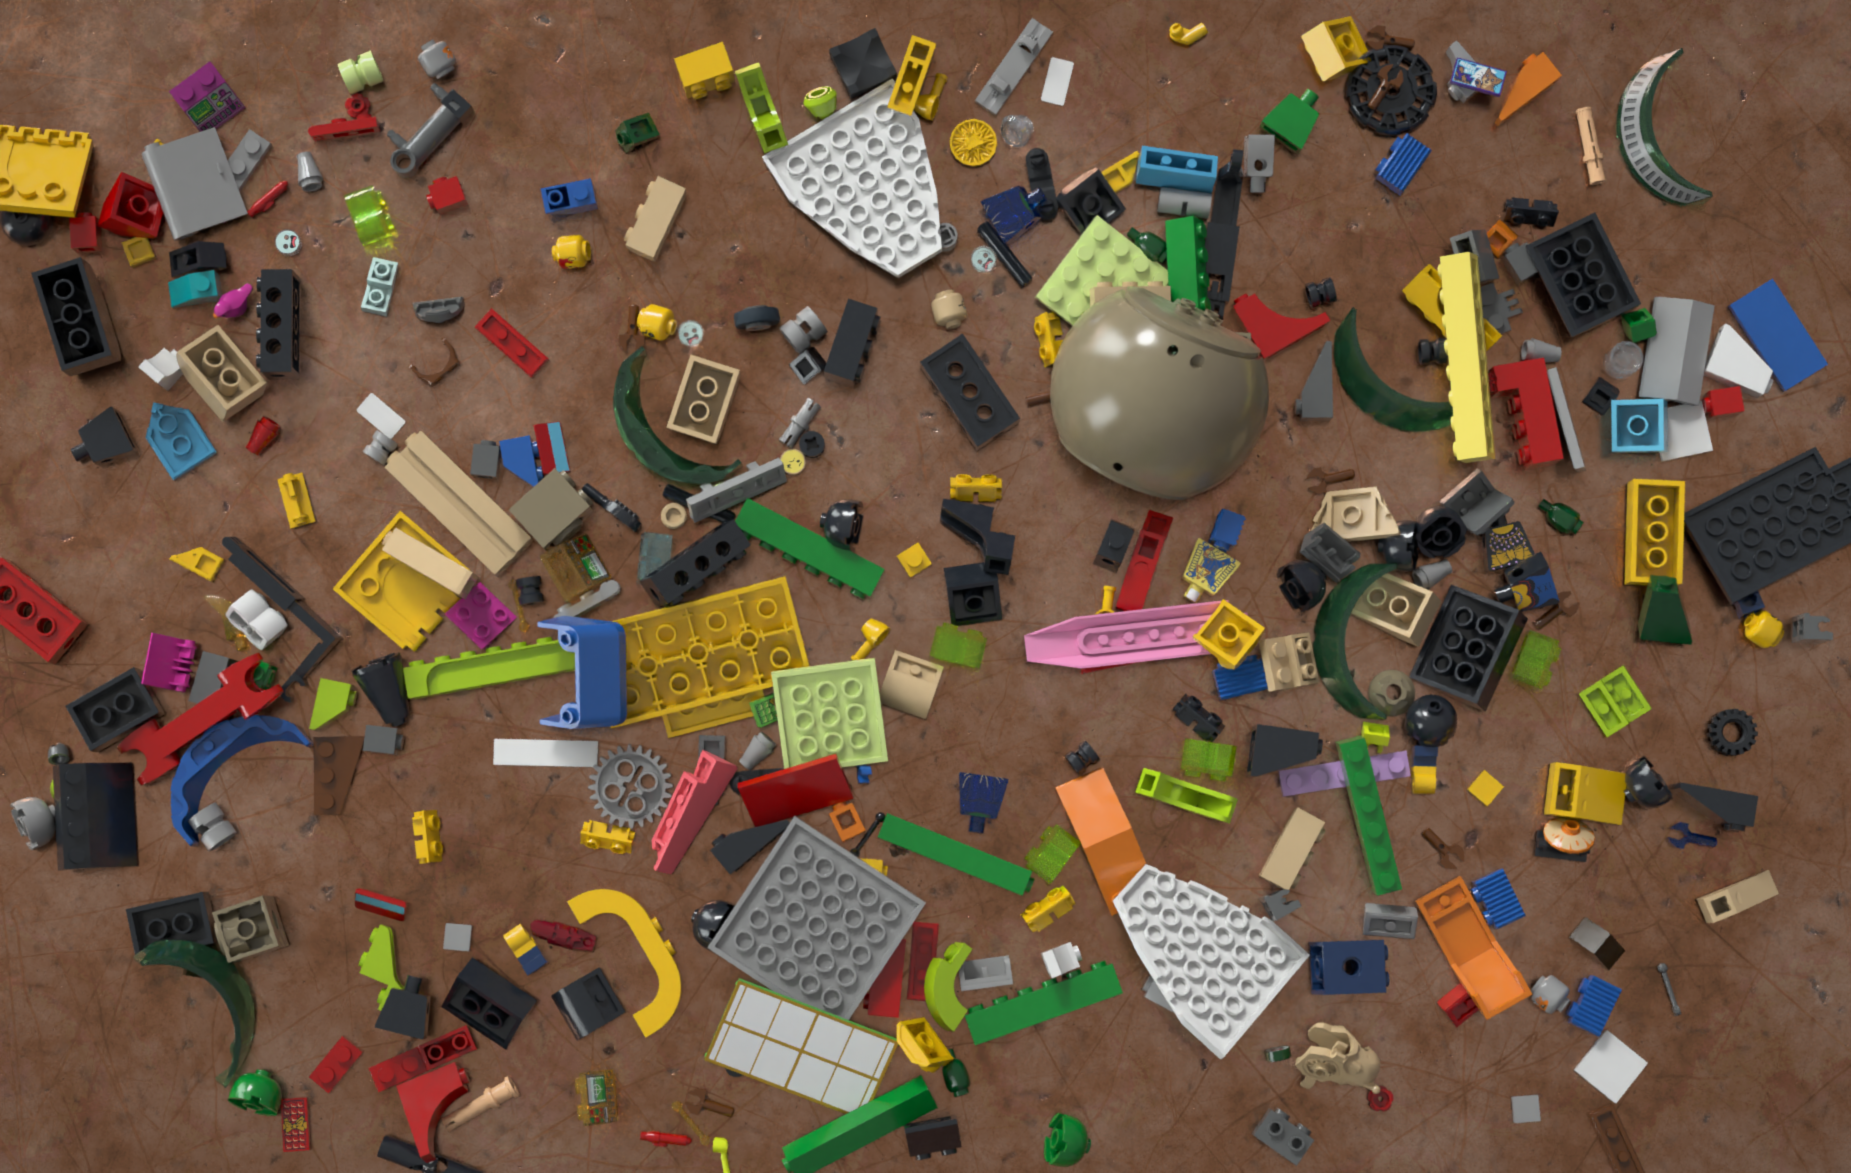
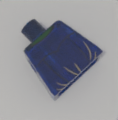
(1014, 211)
(980, 798)

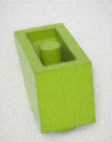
(331, 702)

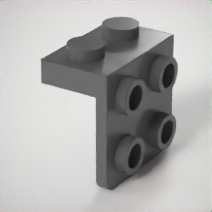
(1477, 502)

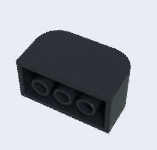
(76, 316)

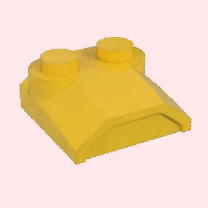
(1229, 635)
(922, 1044)

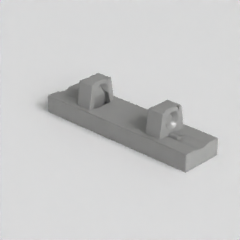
(1013, 67)
(736, 490)

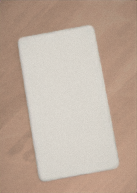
(1057, 81)
(380, 415)

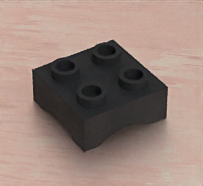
(863, 63)

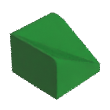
(1639, 325)

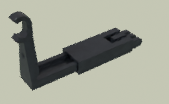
(1223, 232)
(289, 600)

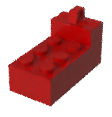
(1532, 410)

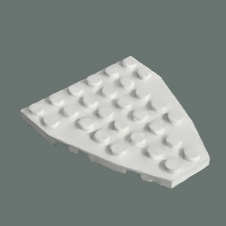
(866, 182)
(1206, 954)

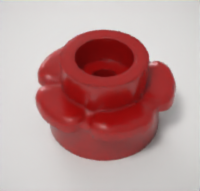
(357, 98)
(1383, 1105)

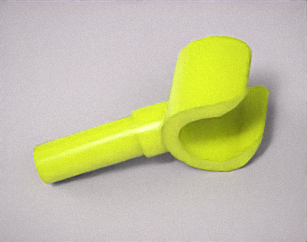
(721, 1146)

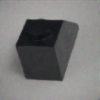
(197, 258)

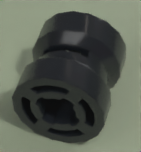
(1320, 292)
(1432, 351)
(530, 591)
(1086, 753)

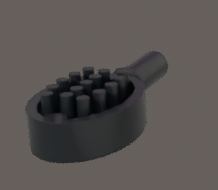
(615, 508)

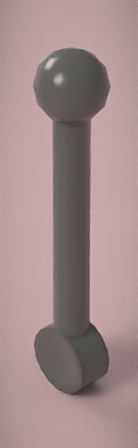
(1662, 968)

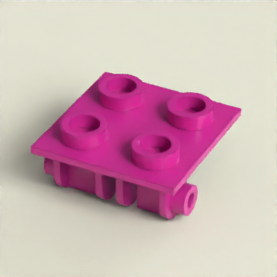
(480, 616)
(168, 662)

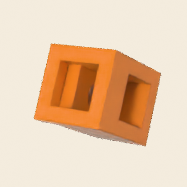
(846, 831)

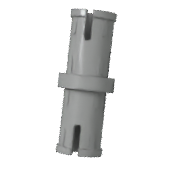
(799, 423)

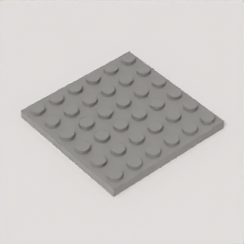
(816, 922)

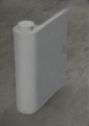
(193, 183)

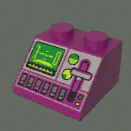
(207, 98)

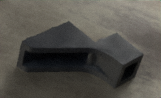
(974, 525)

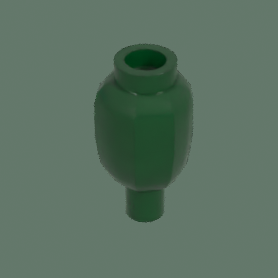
(1150, 244)
(1562, 517)
(956, 1076)

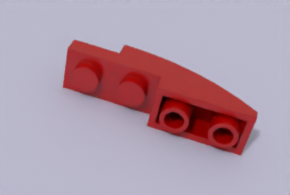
(1144, 561)
(422, 1058)

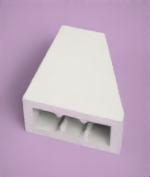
(1737, 364)

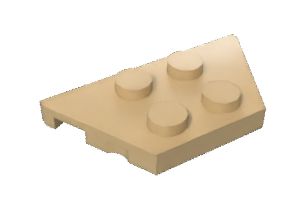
(1357, 514)

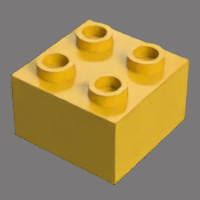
(705, 71)

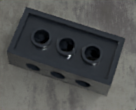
(285, 363)
(974, 375)
(731, 547)

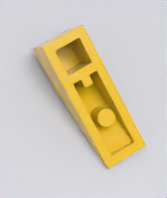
(911, 75)

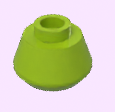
(821, 102)

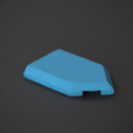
(178, 439)

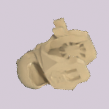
(1332, 1064)

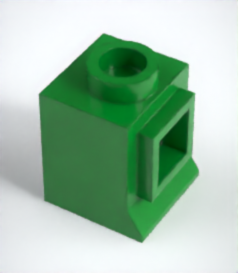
(264, 675)

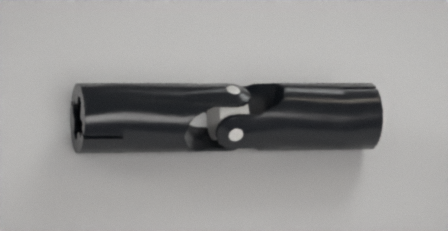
(408, 1156)

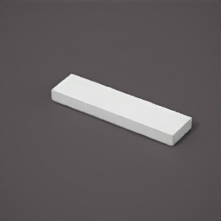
(545, 753)

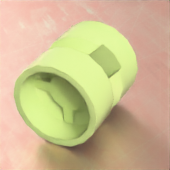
(360, 72)

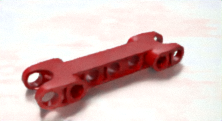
(163, 743)

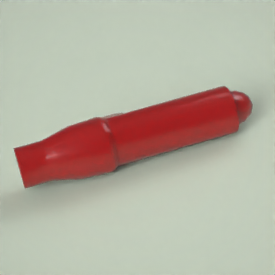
(267, 200)
(664, 1139)

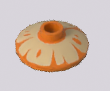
(1569, 835)

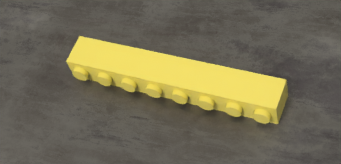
(1467, 357)

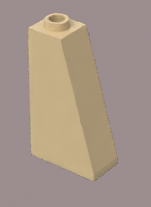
(429, 562)

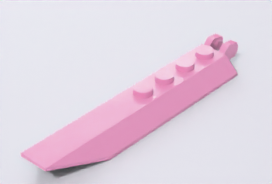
(1121, 637)

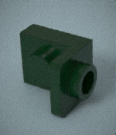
(636, 132)

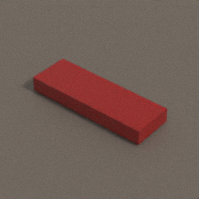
(511, 343)
(922, 952)

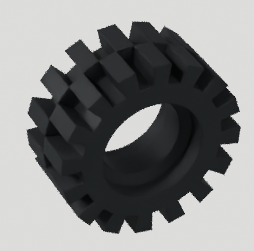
(1716, 732)

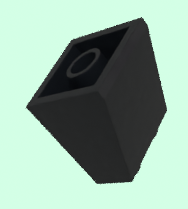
(1280, 748)

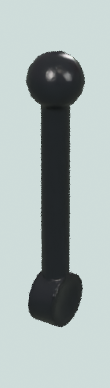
(880, 817)

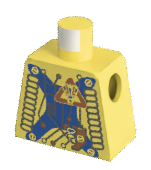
(1207, 570)

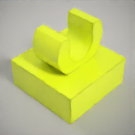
(1376, 734)

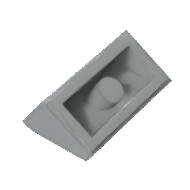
(1390, 920)

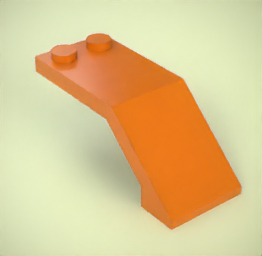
(1102, 832)
(1472, 948)

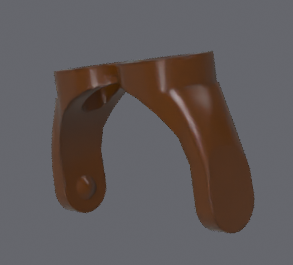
(452, 364)

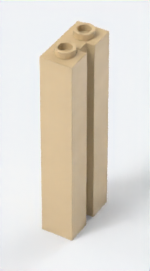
(458, 503)

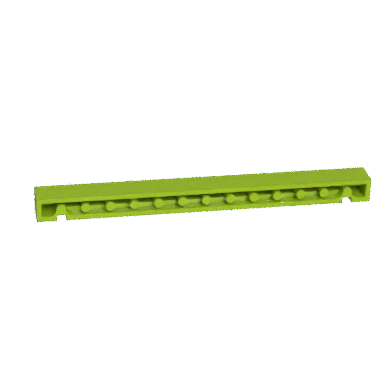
(487, 669)

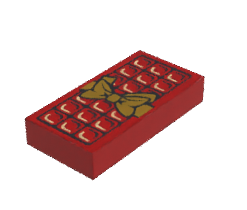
(295, 1124)

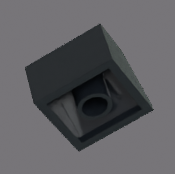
(972, 594)

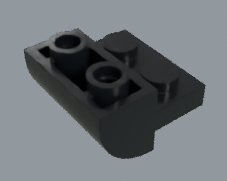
(588, 1004)

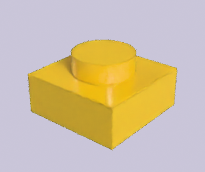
(914, 560)

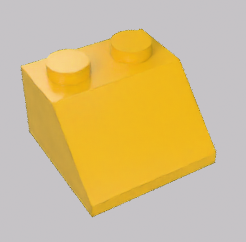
(1335, 47)

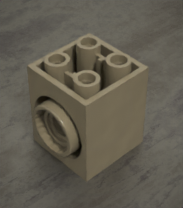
(553, 510)
(249, 929)

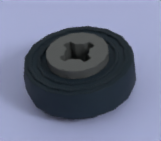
(756, 318)

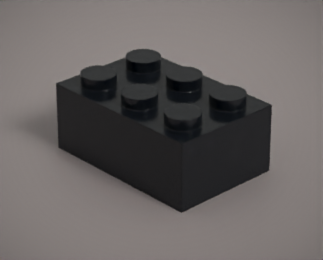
(852, 344)
(114, 710)
(173, 919)

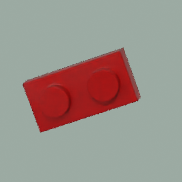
(336, 1064)

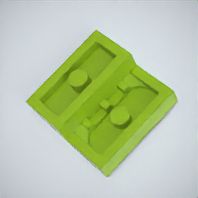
(1615, 701)

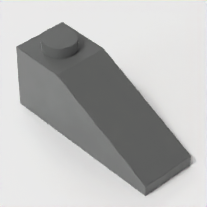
(1316, 397)

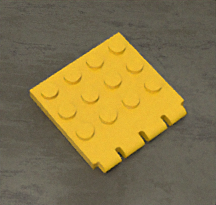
(42, 171)
(393, 593)

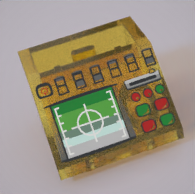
(575, 567)
(597, 1097)

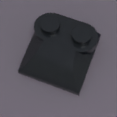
(1089, 197)

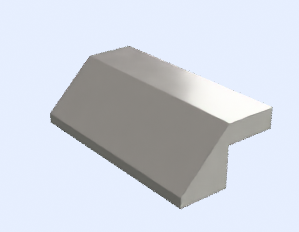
(1678, 351)

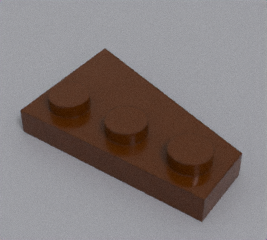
(333, 771)

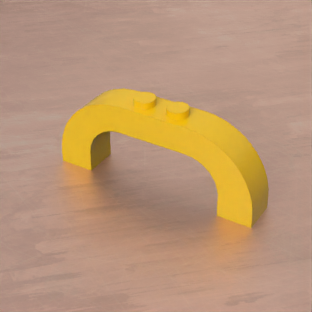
(657, 950)

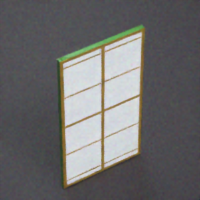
(800, 1048)

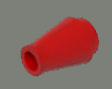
(263, 433)

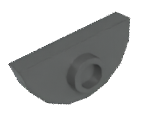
(438, 310)

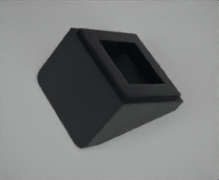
(808, 365)
(1600, 395)

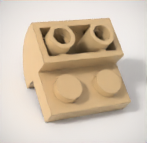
(1289, 662)
(910, 684)

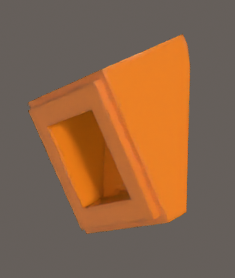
(1500, 238)

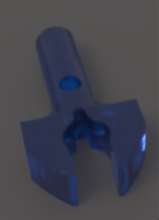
(1690, 837)

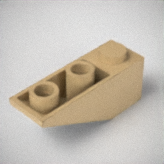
(1737, 897)

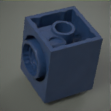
(1363, 962)

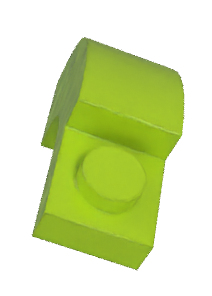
(761, 108)
(940, 987)

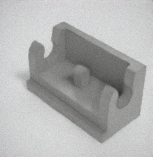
(985, 973)

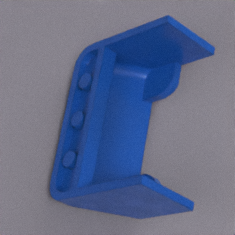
(598, 672)

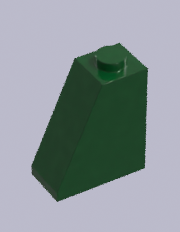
(1664, 613)

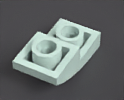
(379, 286)

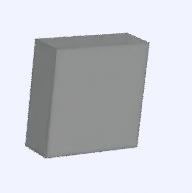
(457, 937)
(1525, 1108)

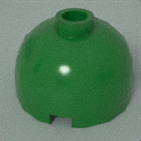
(257, 1093)
(1068, 1141)

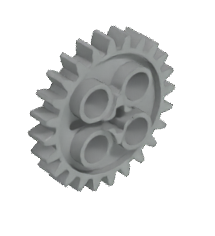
(610, 774)

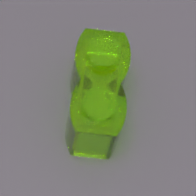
(368, 215)
(957, 646)
(1535, 660)
(1208, 758)
(1052, 854)

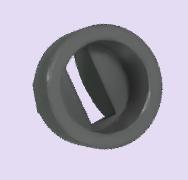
(58, 754)

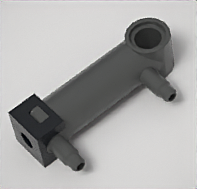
(431, 133)

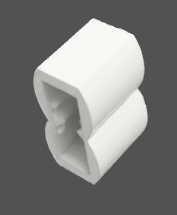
(256, 619)

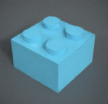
(1639, 426)

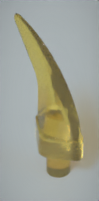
(231, 631)

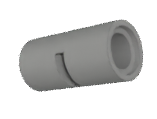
(1184, 202)

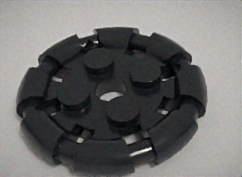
(1397, 104)

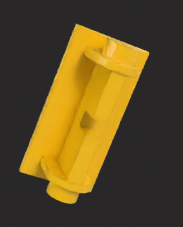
(1047, 327)
(985, 486)
(296, 500)
(618, 841)
(430, 848)
(1037, 913)

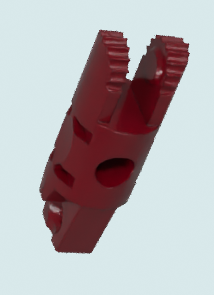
(563, 935)

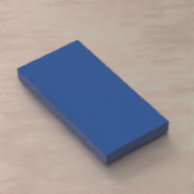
(1778, 335)

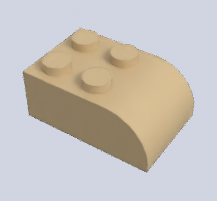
(220, 373)
(704, 399)

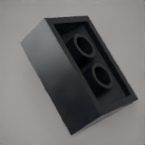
(488, 1003)

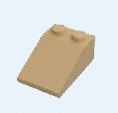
(1397, 608)

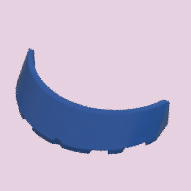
(211, 751)

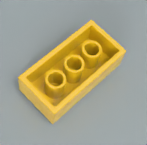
(1654, 530)

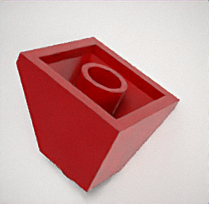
(131, 208)

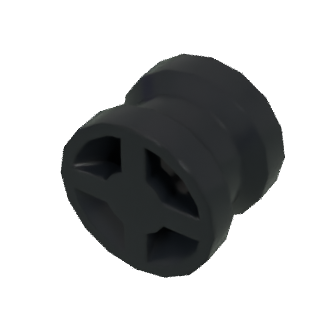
(813, 448)

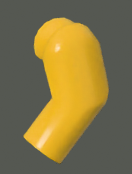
(1185, 35)

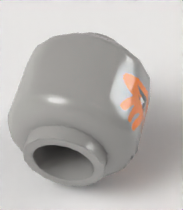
(436, 59)
(1550, 994)

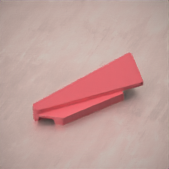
(689, 809)

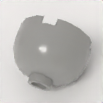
(34, 820)

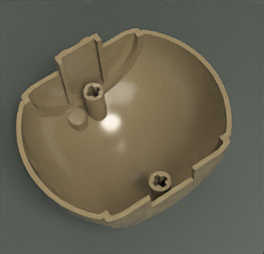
(1152, 411)

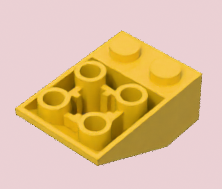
(1585, 793)

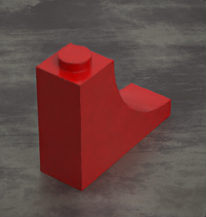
(1271, 330)
(427, 1099)

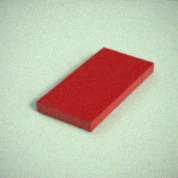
(795, 790)

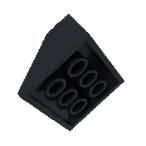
(1583, 275)
(1469, 647)
(94, 815)

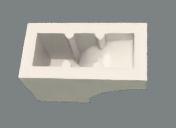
(163, 368)
(1061, 959)

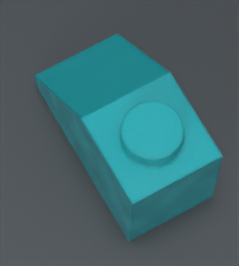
(195, 289)

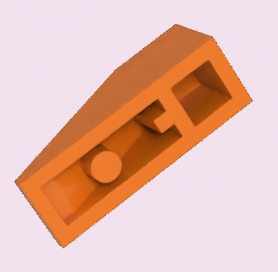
(1532, 80)

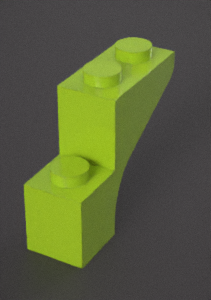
(1186, 796)
(381, 961)

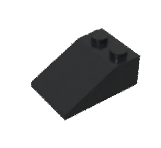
(1722, 807)
(742, 846)
(933, 1136)

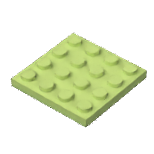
(1096, 257)
(830, 713)

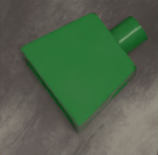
(1292, 120)

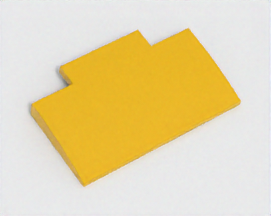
(710, 656)

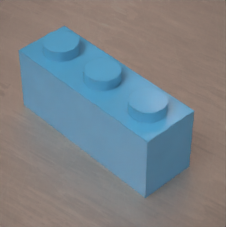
(1176, 169)

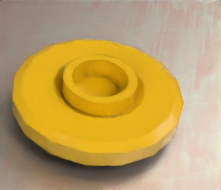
(973, 142)

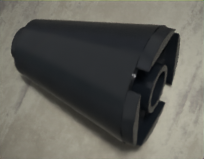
(385, 687)

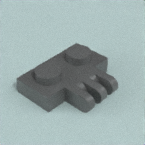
(1497, 308)

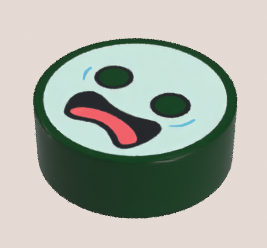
(1277, 1053)

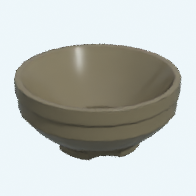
(1379, 698)

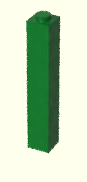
(956, 855)
(859, 1127)

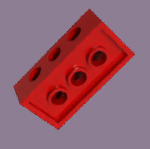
(45, 608)

